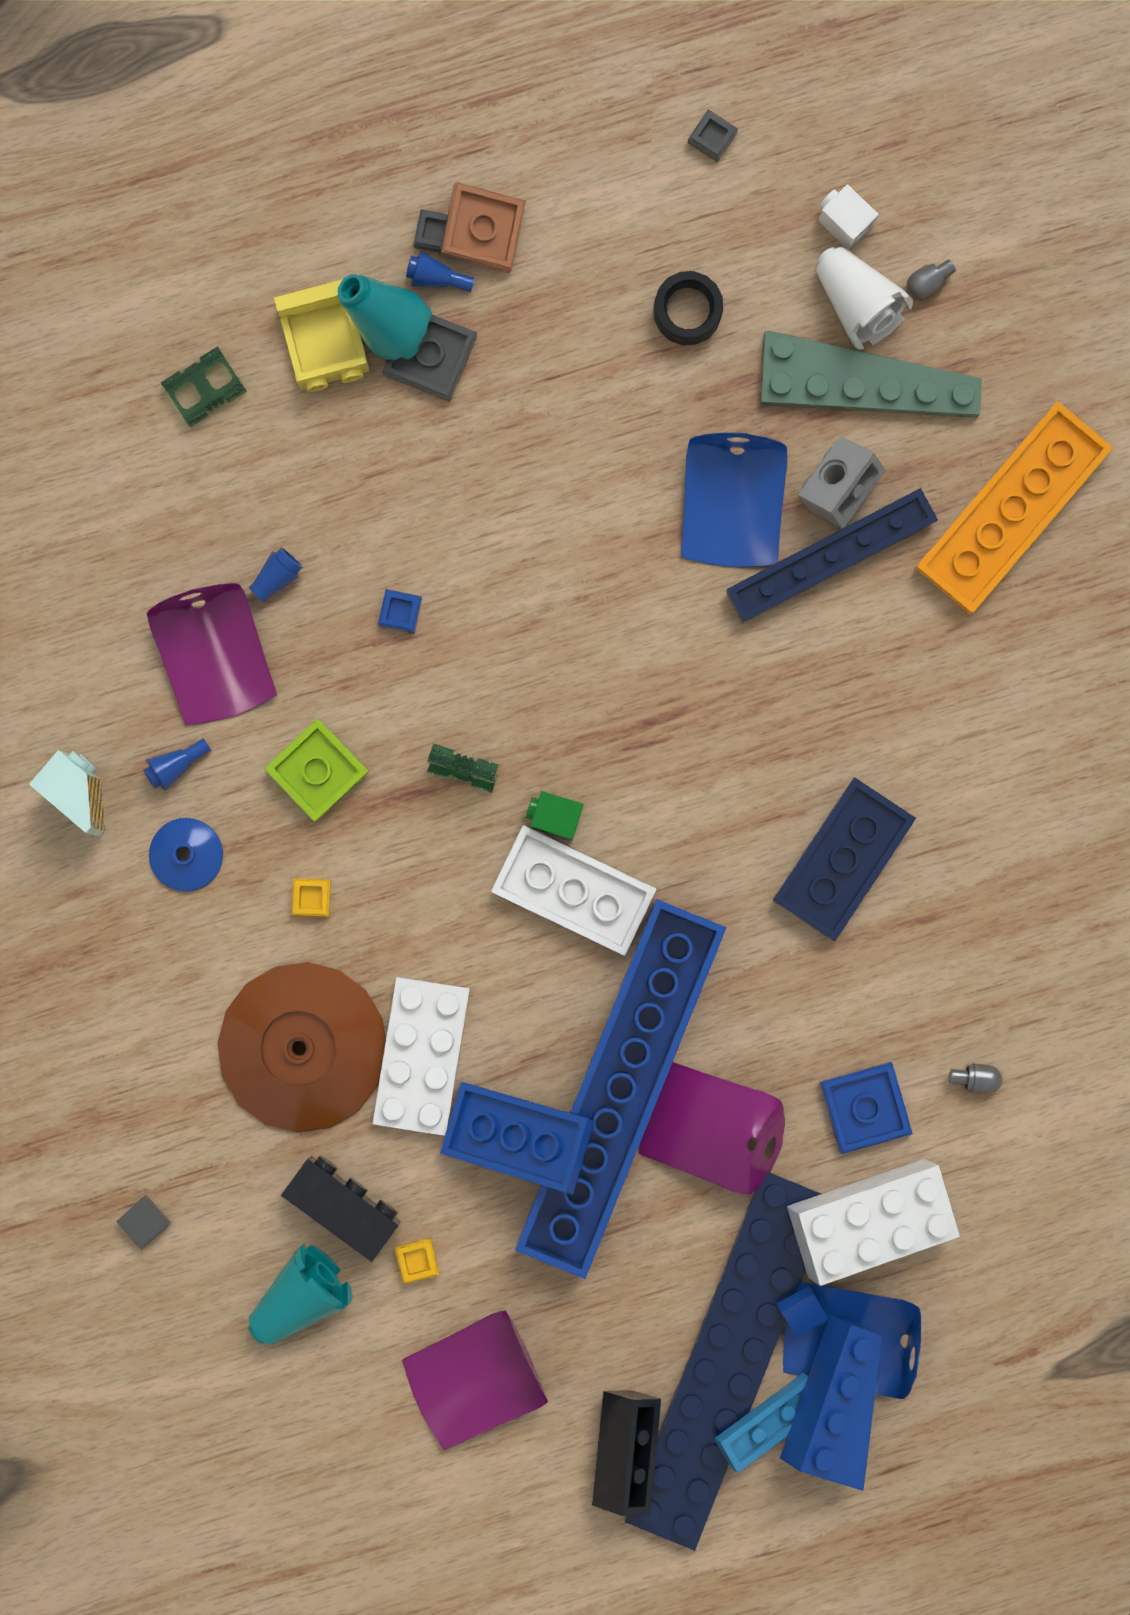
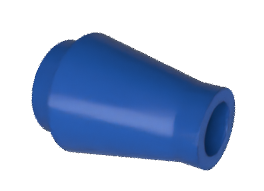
(276, 573)

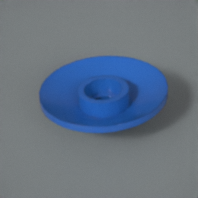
(204, 858)

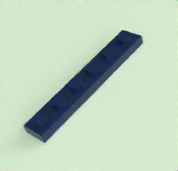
(831, 555)

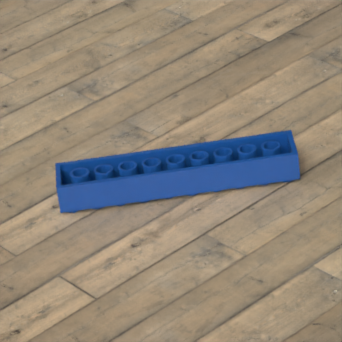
(624, 1083)

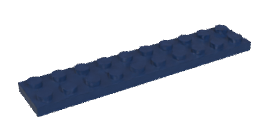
(725, 1364)

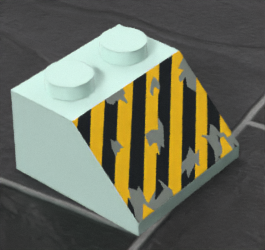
(73, 789)

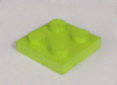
(316, 770)

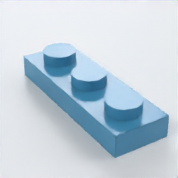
(762, 1426)

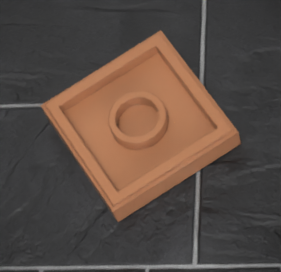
(482, 227)

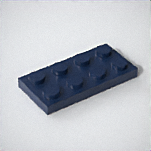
(844, 859)

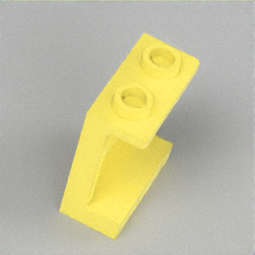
(321, 337)

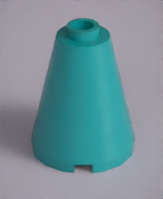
(299, 1296)

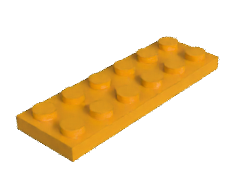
(1014, 508)

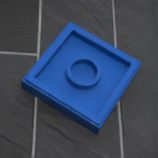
(866, 1107)

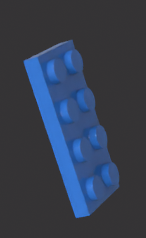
(517, 1137)

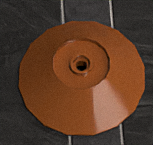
(341, 1040)

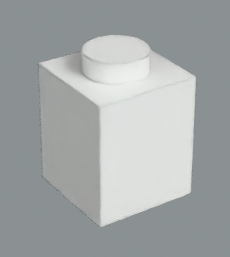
(847, 216)

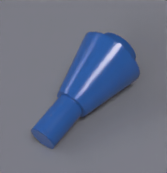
(431, 273)
(167, 768)

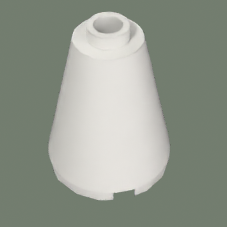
(861, 296)

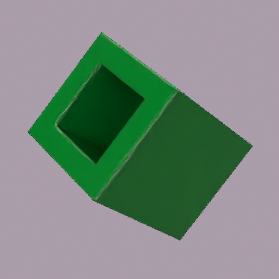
(554, 815)

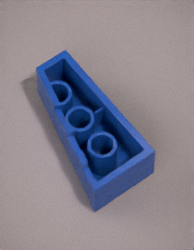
(837, 1406)

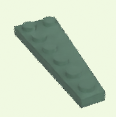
(839, 378)

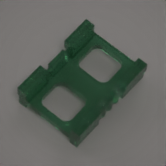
(209, 396)
(480, 772)

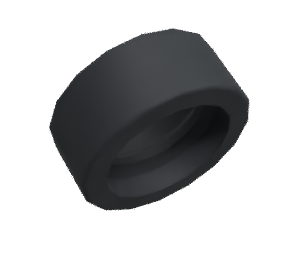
(694, 280)

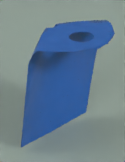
(733, 500)
(879, 1313)

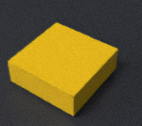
(311, 897)
(417, 1260)

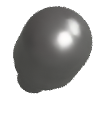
(929, 279)
(977, 1078)

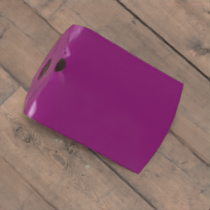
(212, 653)
(706, 1127)
(474, 1380)

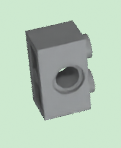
(840, 500)

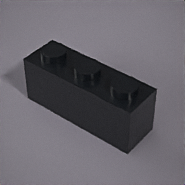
(342, 1207)
(626, 1452)

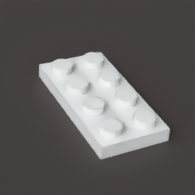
(573, 890)
(421, 1056)

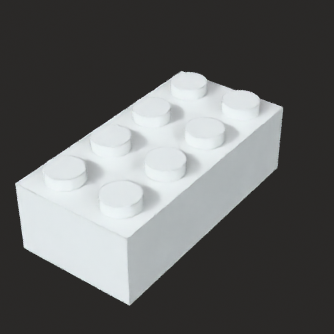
(873, 1221)

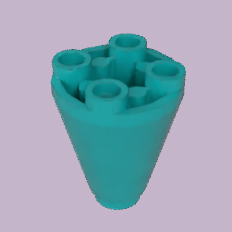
(385, 315)

